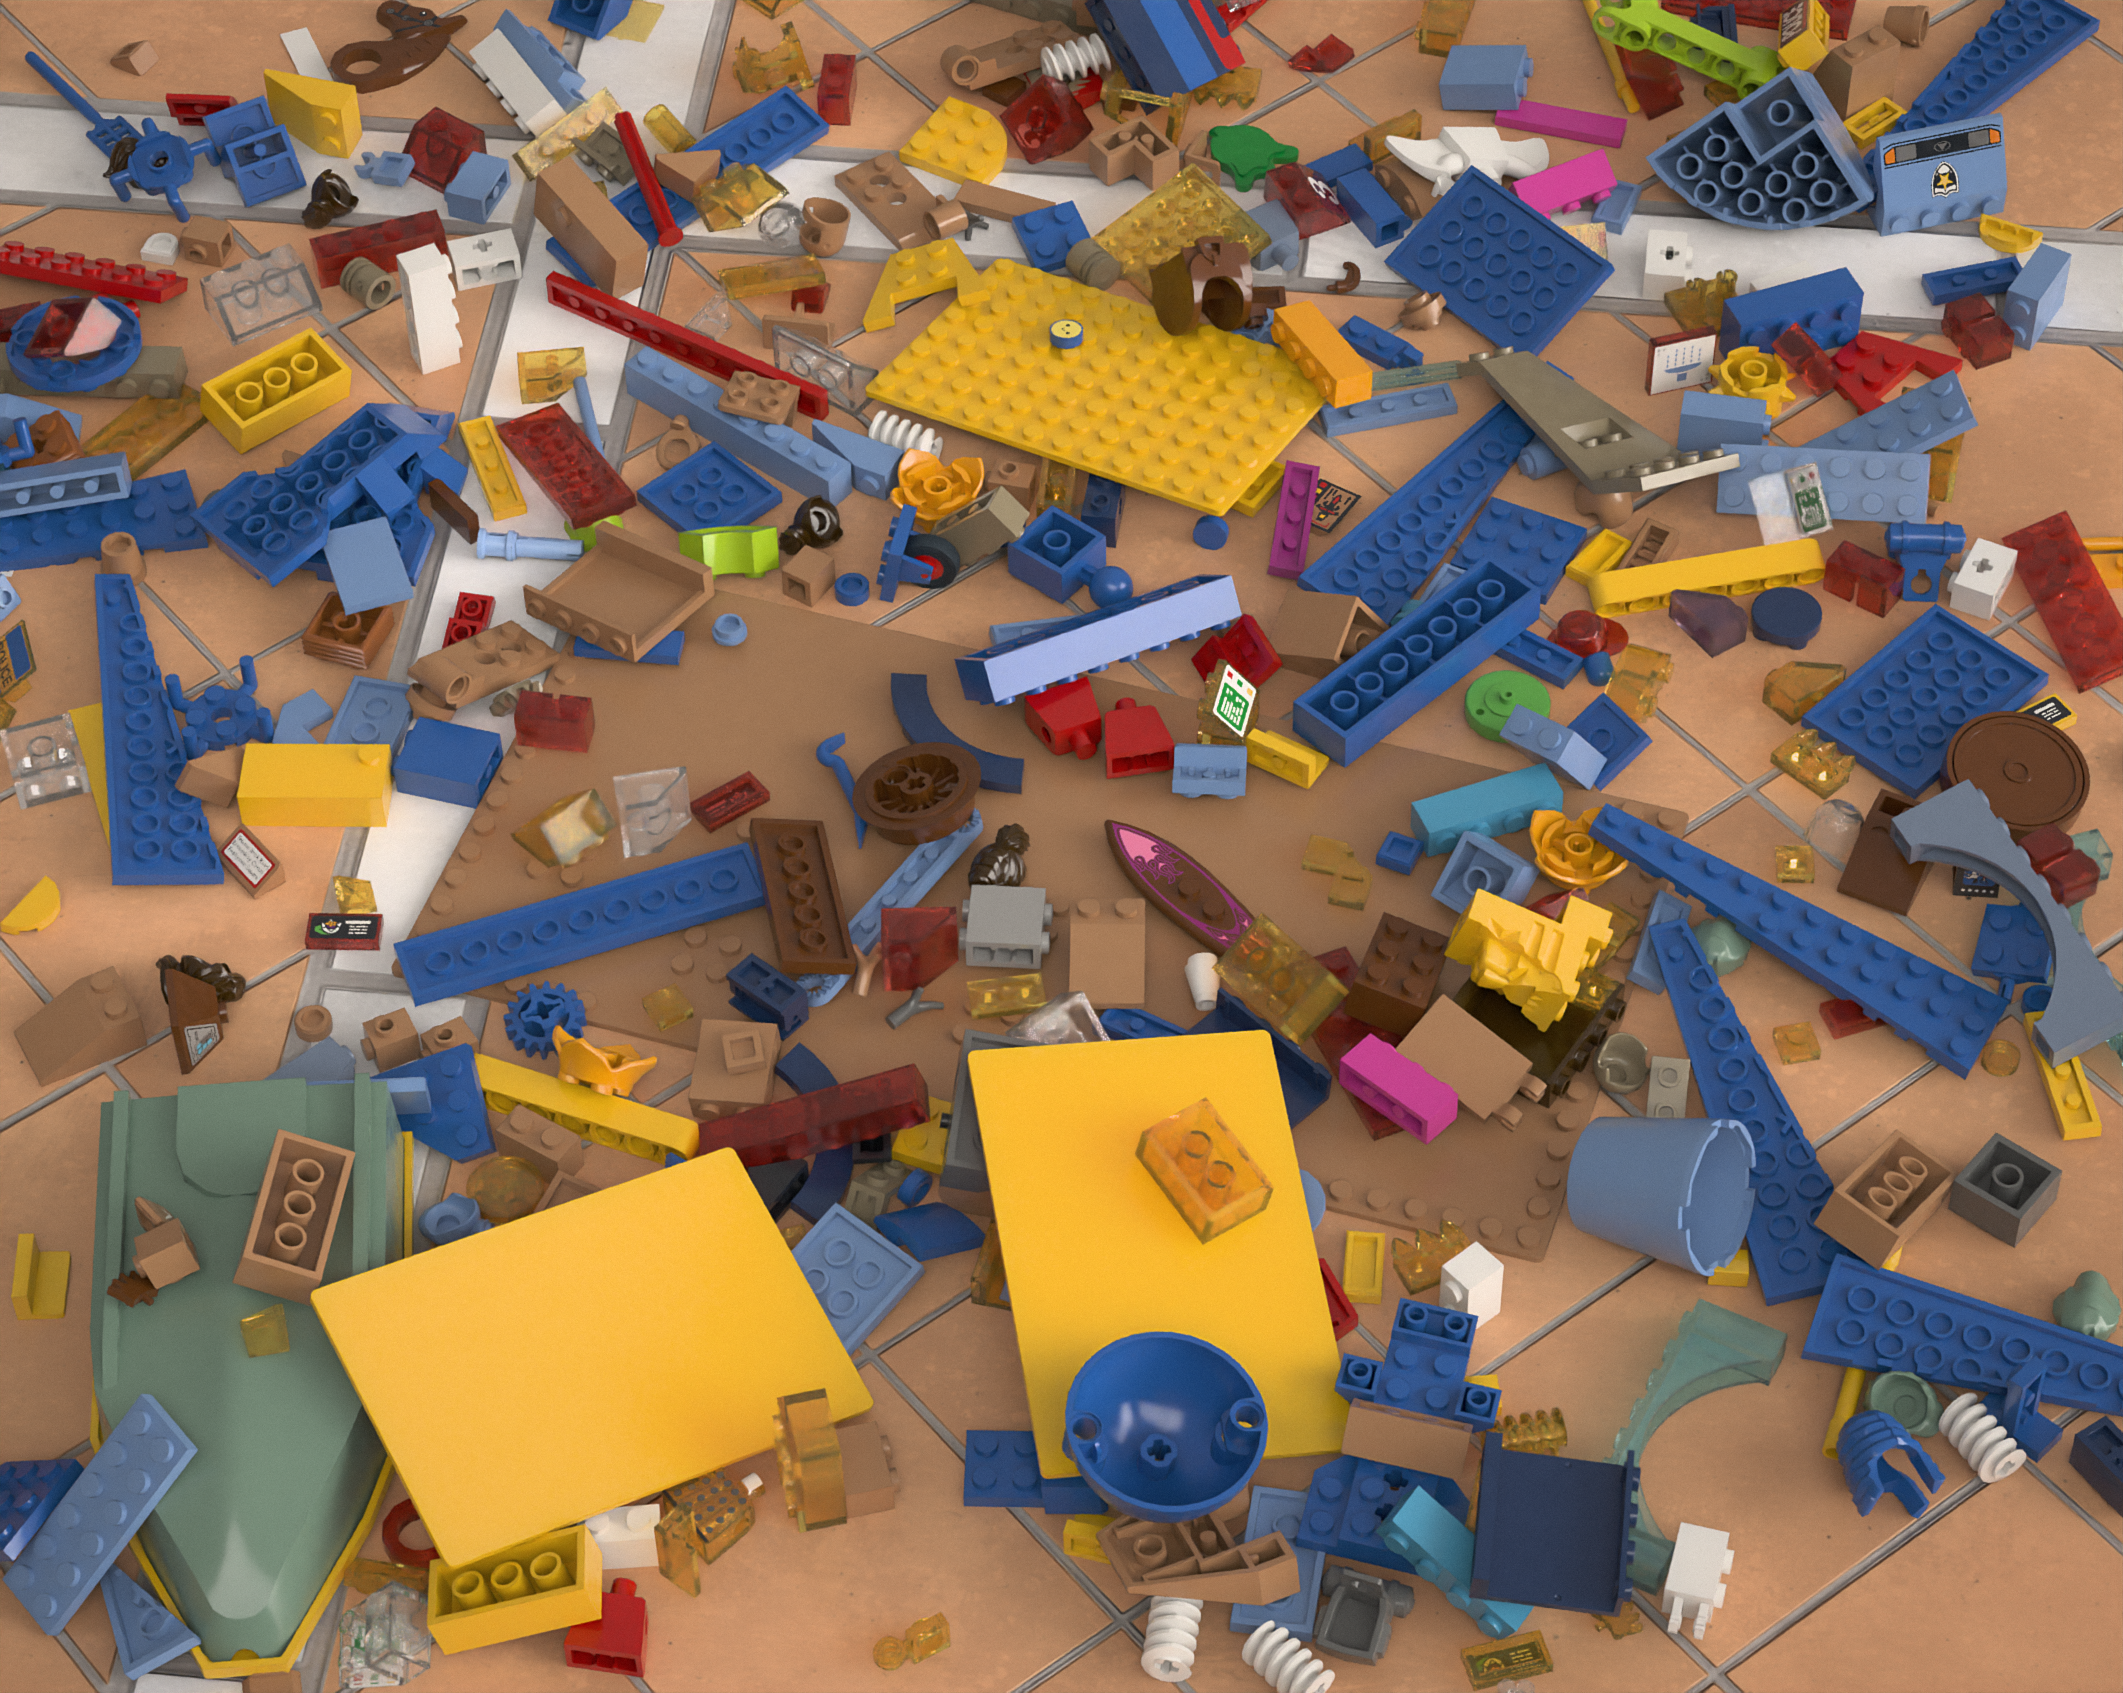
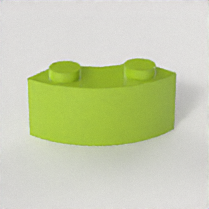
(733, 549)

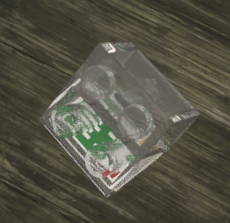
(1791, 504)
(385, 1639)

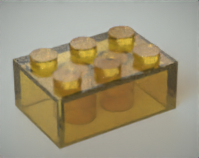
(1280, 979)
(1204, 1170)
(809, 1460)

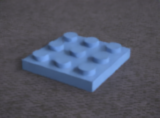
(854, 1273)

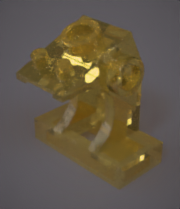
(753, 66)

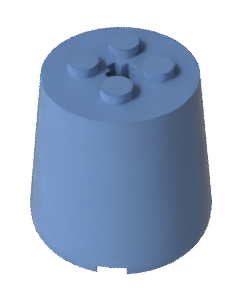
(1665, 1187)

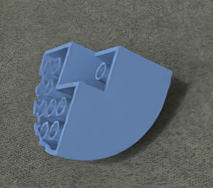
(1769, 159)

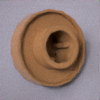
(1422, 310)
(427, 704)

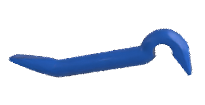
(843, 775)

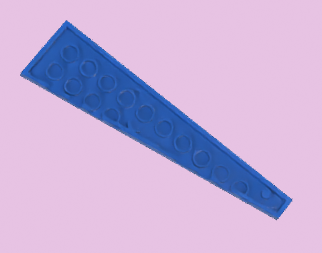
(1999, 62)
(153, 514)
(1413, 529)
(153, 827)
(1889, 983)
(1735, 1084)
(1947, 1338)

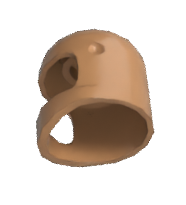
(825, 227)

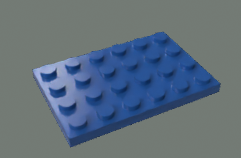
(1499, 264)
(1917, 695)

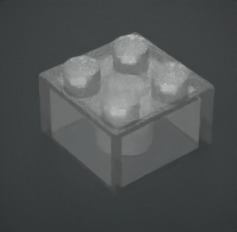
(45, 761)

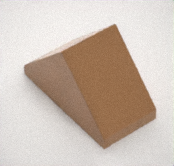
(686, 170)
(213, 776)

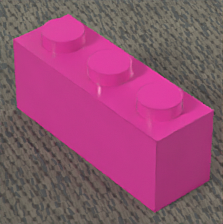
(1567, 185)
(1398, 1088)

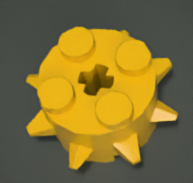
(1754, 376)

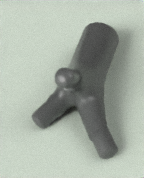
(974, 221)
(910, 1008)

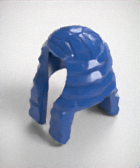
(1869, 1474)

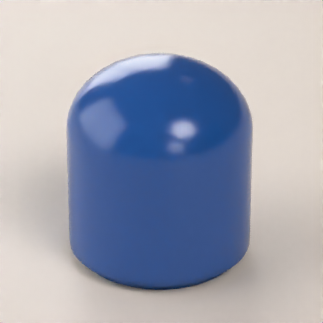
(1598, 668)

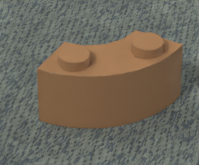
(1406, 187)

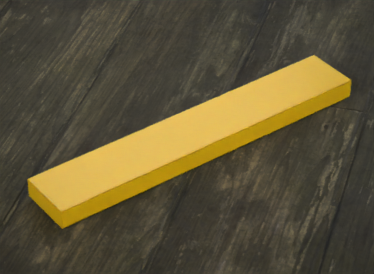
(89, 731)

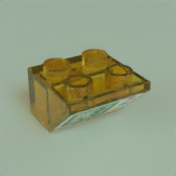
(1229, 708)

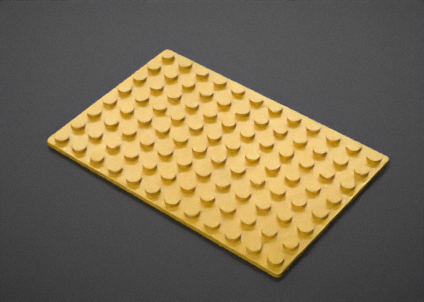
(1182, 428)
(1107, 1255)
(585, 1354)

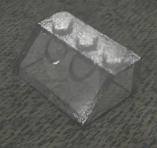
(260, 294)
(825, 366)

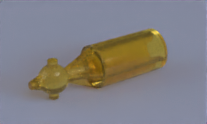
(668, 129)

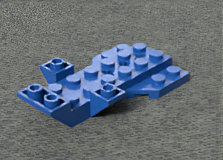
(285, 516)
(409, 526)
(1422, 1375)

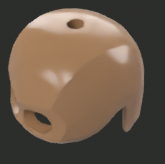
(1611, 508)

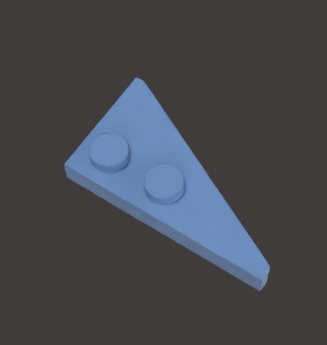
(142, 1627)

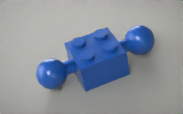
(1062, 555)

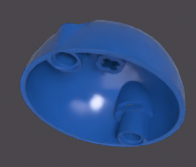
(1169, 1403)

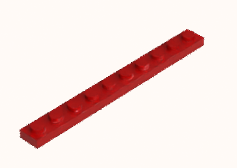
(674, 339)

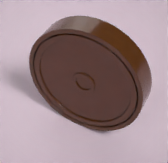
(2023, 768)

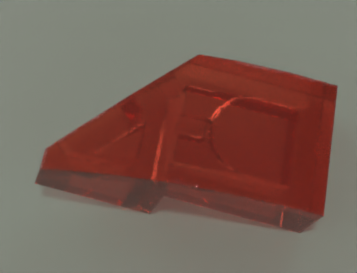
(1324, 58)

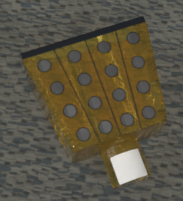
(720, 1508)

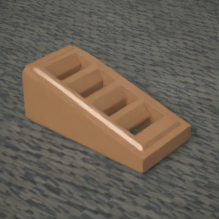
(1657, 532)

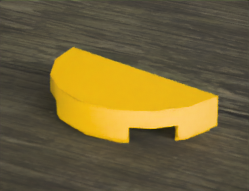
(2007, 236)
(35, 910)

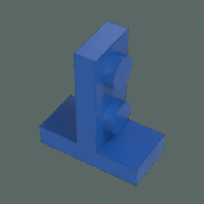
(2019, 1412)

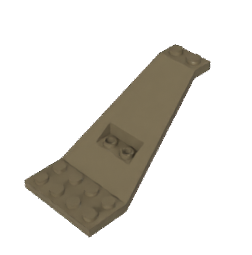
(1586, 432)

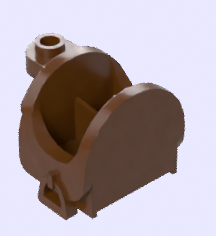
(1207, 279)

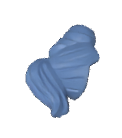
(452, 1220)

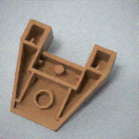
(1201, 1558)

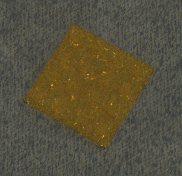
(1173, 219)

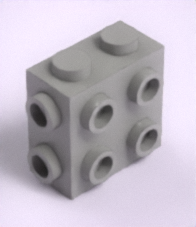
(1006, 926)

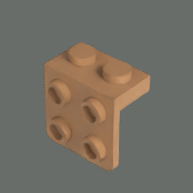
(760, 398)

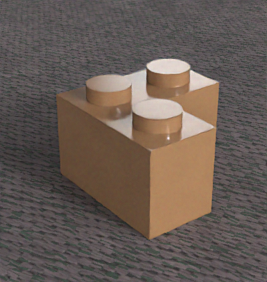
(1134, 149)

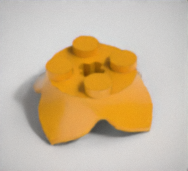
(936, 487)
(1569, 854)
(605, 1068)

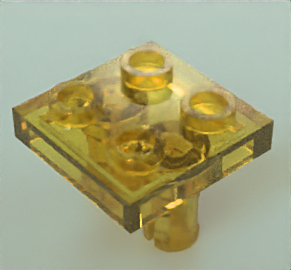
(1701, 301)

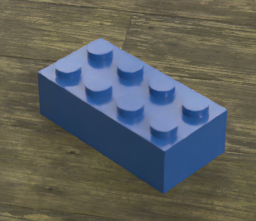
(1822, 305)

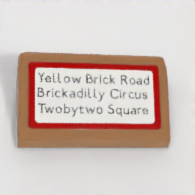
(251, 862)

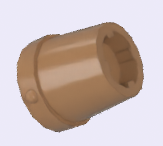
(1908, 23)
(122, 556)

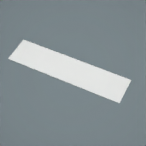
(305, 54)

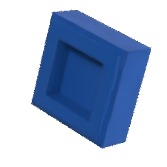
(1399, 853)

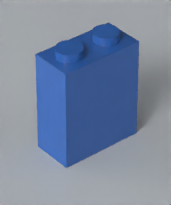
(447, 762)

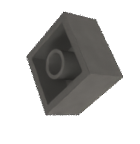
(2005, 1189)

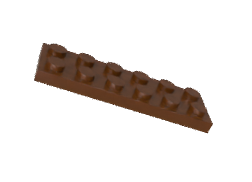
(802, 897)

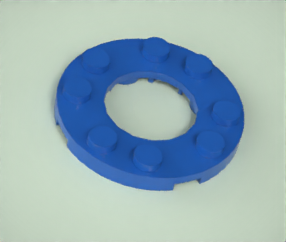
(63, 374)

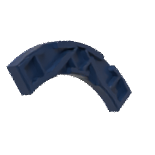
(922, 725)
(832, 1167)

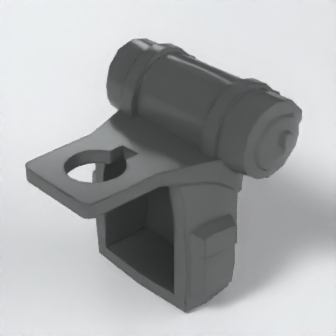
(1359, 1614)

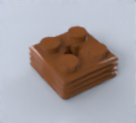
(52, 441)
(347, 638)

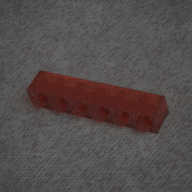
(822, 1118)

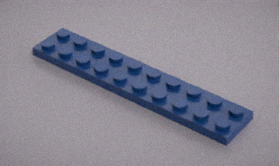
(762, 135)
(580, 924)

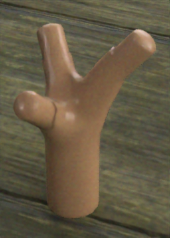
(865, 968)

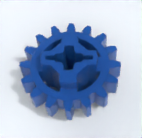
(537, 1014)

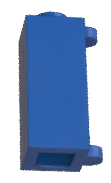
(1371, 208)

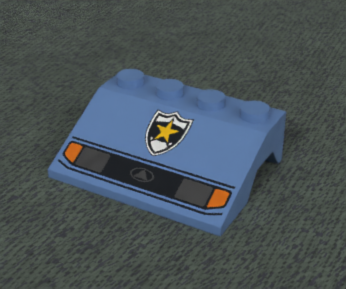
(1939, 175)

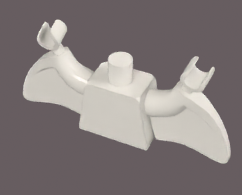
(1466, 146)

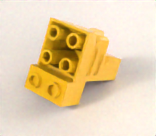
(1529, 954)

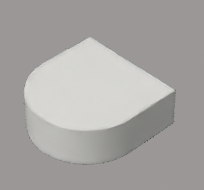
(161, 249)

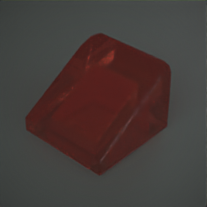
(812, 297)

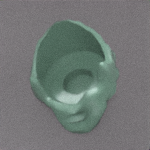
(1722, 945)
(2088, 1306)
(1907, 1400)

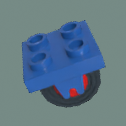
(915, 557)

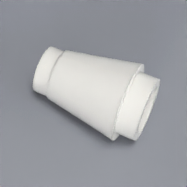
(1203, 980)

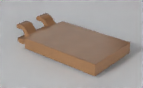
(1473, 1062)

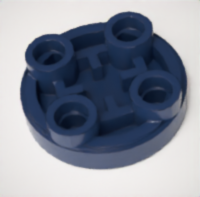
(1786, 617)

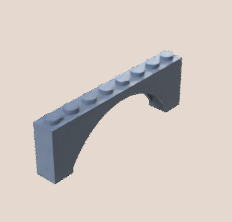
(1965, 833)

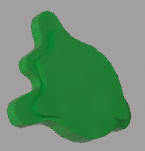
(1248, 153)

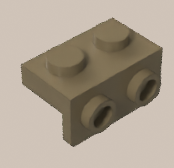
(606, 152)

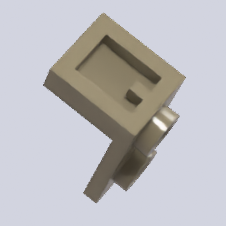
(1668, 1087)
(872, 1190)

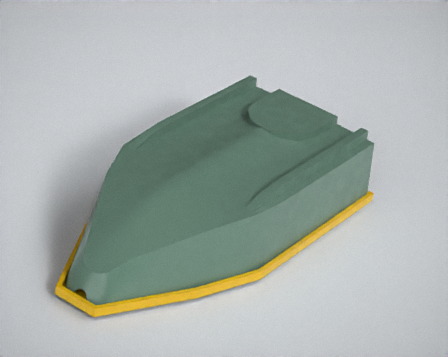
(285, 1450)

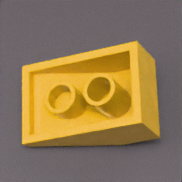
(315, 111)

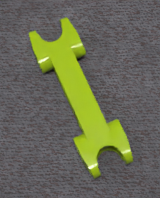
(1643, 25)

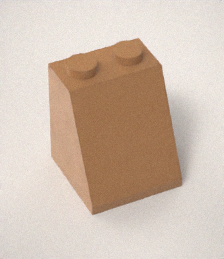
(1860, 71)
(1322, 631)

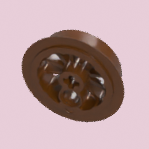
(918, 792)

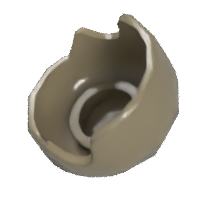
(1621, 1063)

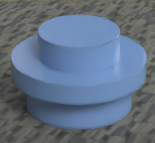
(729, 630)

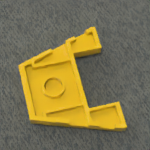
(921, 273)

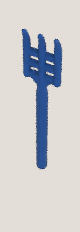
(101, 125)

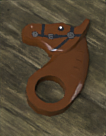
(415, 45)

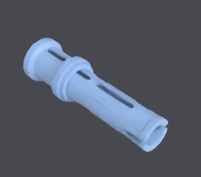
(513, 546)

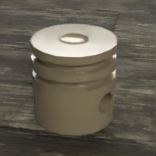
(1092, 264)
(364, 282)

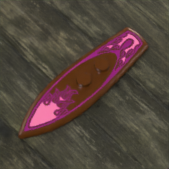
(1178, 886)

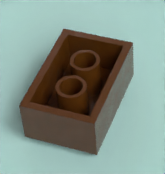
(1397, 975)

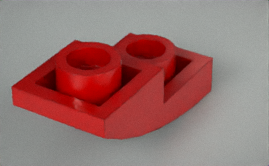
(471, 617)

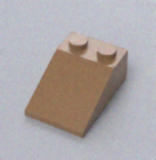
(1108, 951)
(82, 1028)

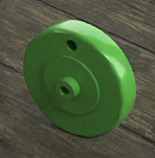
(1494, 697)

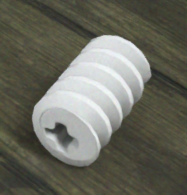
(1075, 58)
(902, 435)
(1979, 1440)
(1171, 1638)
(1282, 1663)

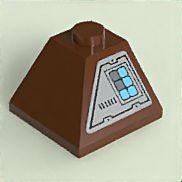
(194, 1018)

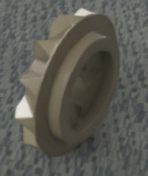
(506, 701)

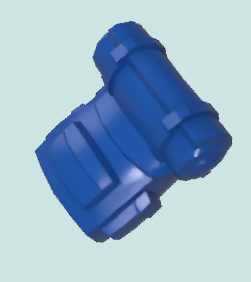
(1923, 548)

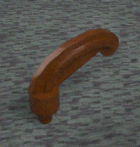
(1351, 281)

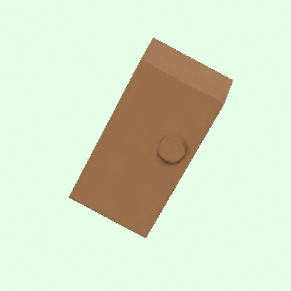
(590, 228)
(1886, 1199)
(294, 1217)

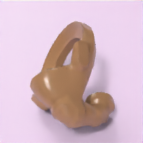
(679, 431)

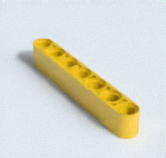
(1723, 573)
(588, 1113)

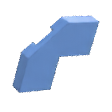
(300, 717)

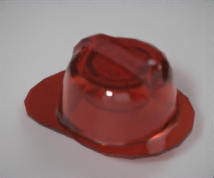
(1589, 634)

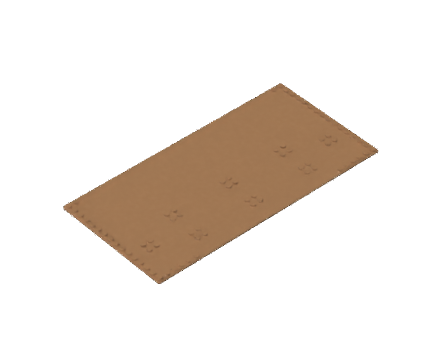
(825, 675)

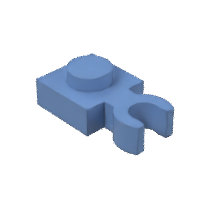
(389, 169)

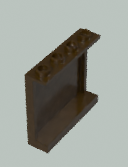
(1559, 1049)

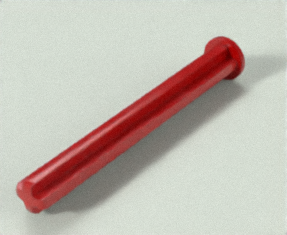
(668, 232)

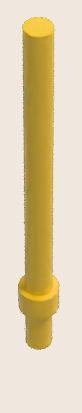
(1621, 85)

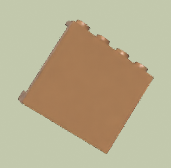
(623, 593)

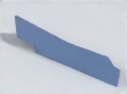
(544, 60)

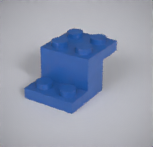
(254, 151)

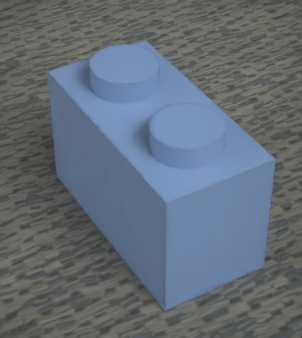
(477, 187)

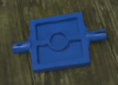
(2011, 948)

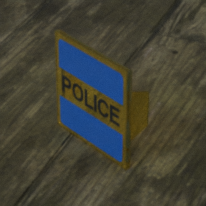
(15, 663)

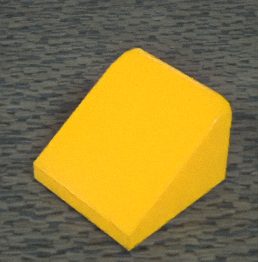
(1734, 1274)

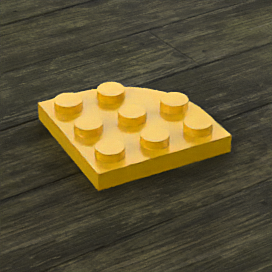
(958, 144)

